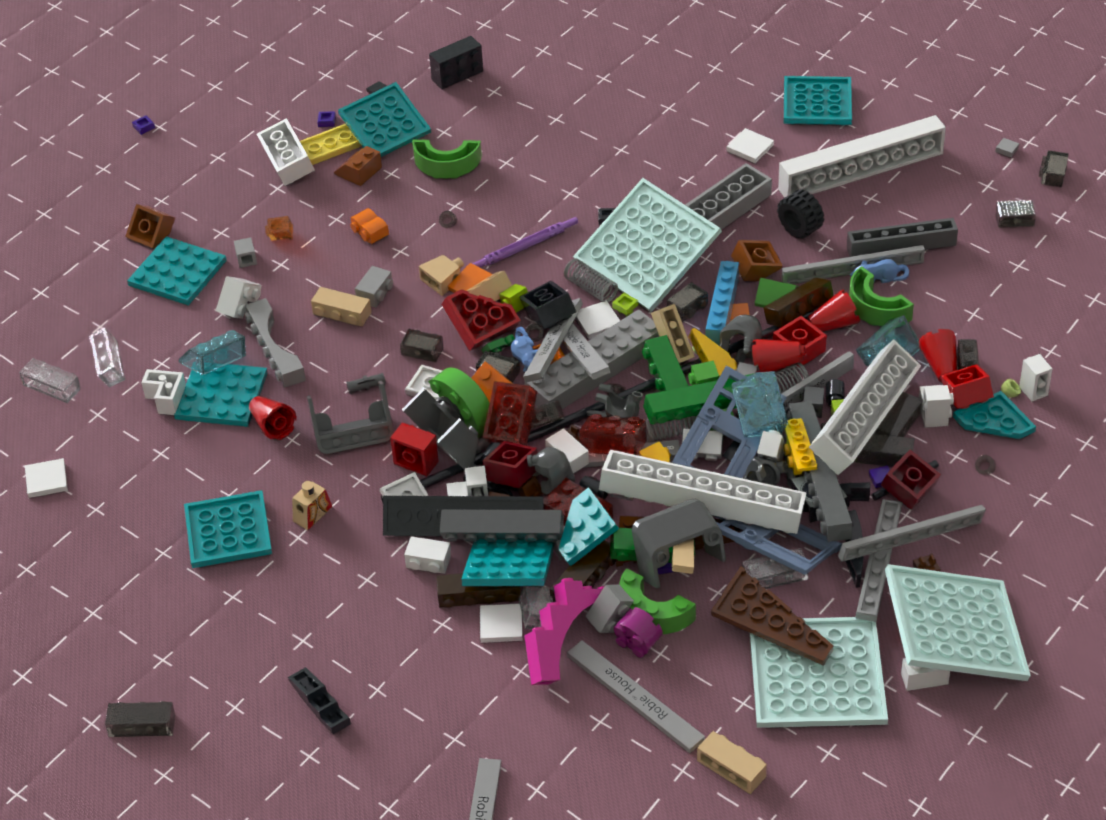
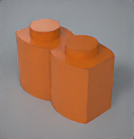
(369, 226)

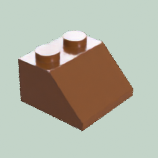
(360, 166)
(149, 226)
(755, 259)

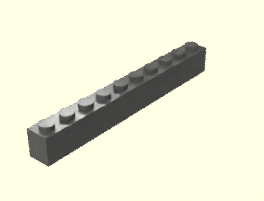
(823, 482)

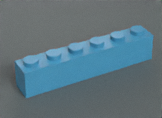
(722, 299)

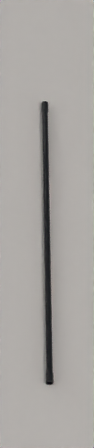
(581, 414)

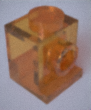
(279, 228)

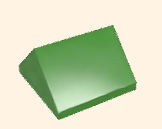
(771, 290)

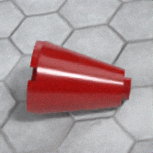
(835, 313)
(940, 351)
(776, 354)
(273, 417)

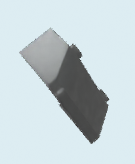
(353, 434)
(451, 434)
(670, 527)

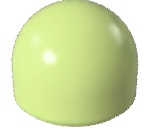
(1010, 388)

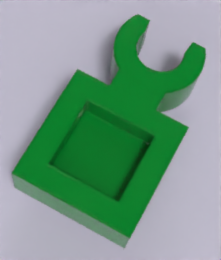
(497, 345)

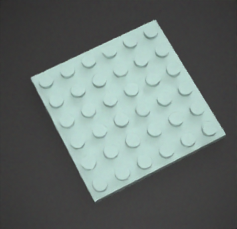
(648, 244)
(956, 623)
(807, 694)

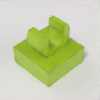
(625, 304)

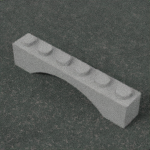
(286, 365)

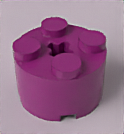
(637, 631)

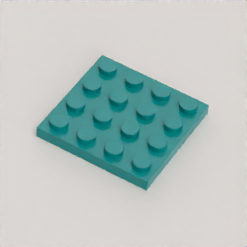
(817, 100)
(384, 120)
(177, 270)
(221, 395)
(227, 529)
(508, 563)

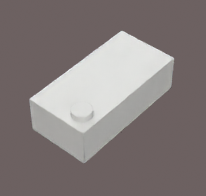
(285, 152)

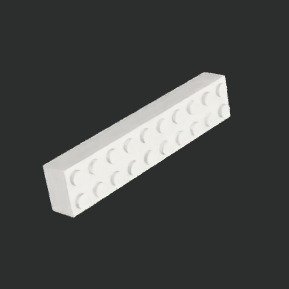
(863, 157)
(865, 407)
(722, 494)

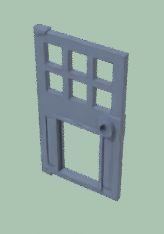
(723, 422)
(756, 536)

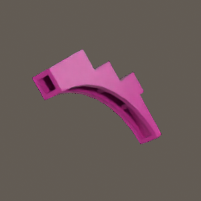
(545, 642)

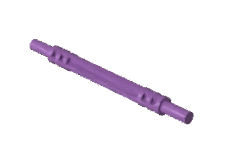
(525, 243)

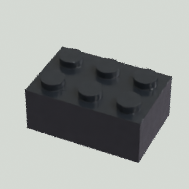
(456, 62)
(548, 304)

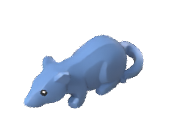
(885, 270)
(522, 348)

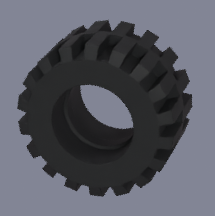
(800, 214)

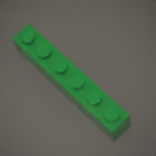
(683, 402)

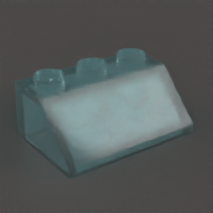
(895, 329)
(215, 353)
(759, 404)

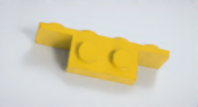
(799, 454)

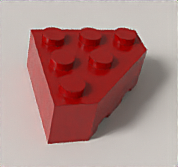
(479, 317)

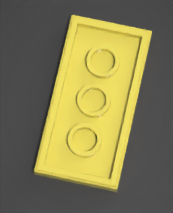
(330, 144)

